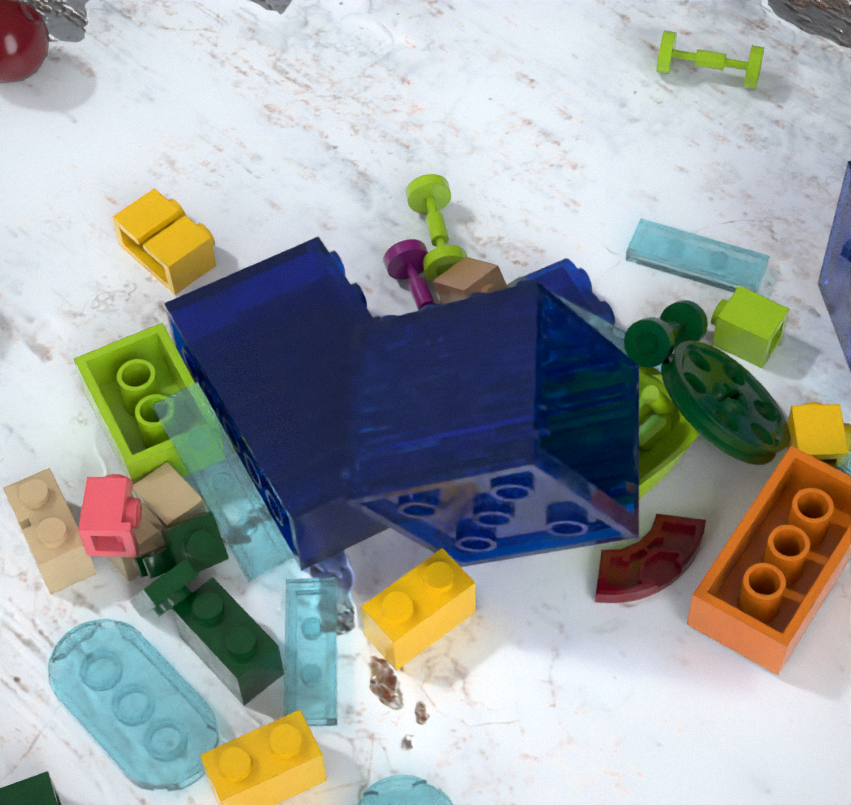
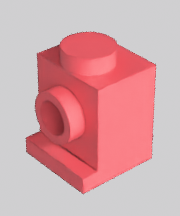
(110, 517)

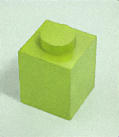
(749, 326)

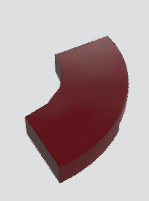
(650, 563)

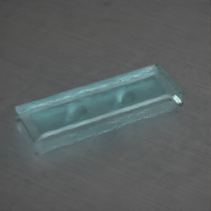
(696, 257)
(311, 650)

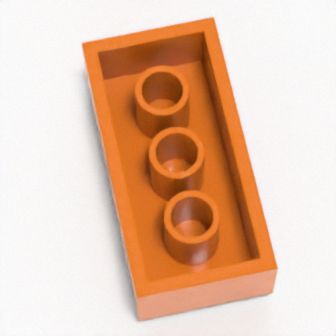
(778, 562)

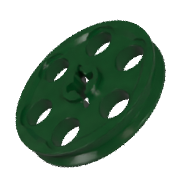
(725, 403)

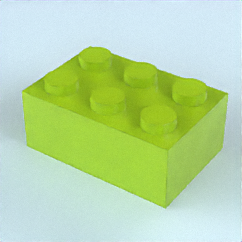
(124, 385)

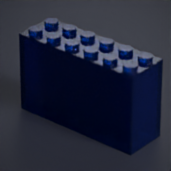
(280, 379)

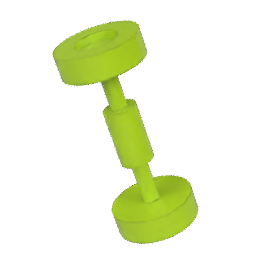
(709, 59)
(429, 195)

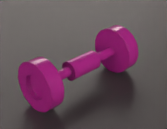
(405, 261)

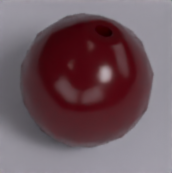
(22, 41)

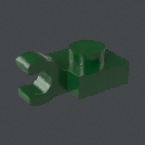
(191, 539)

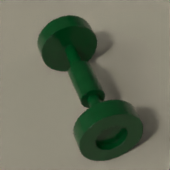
(654, 339)

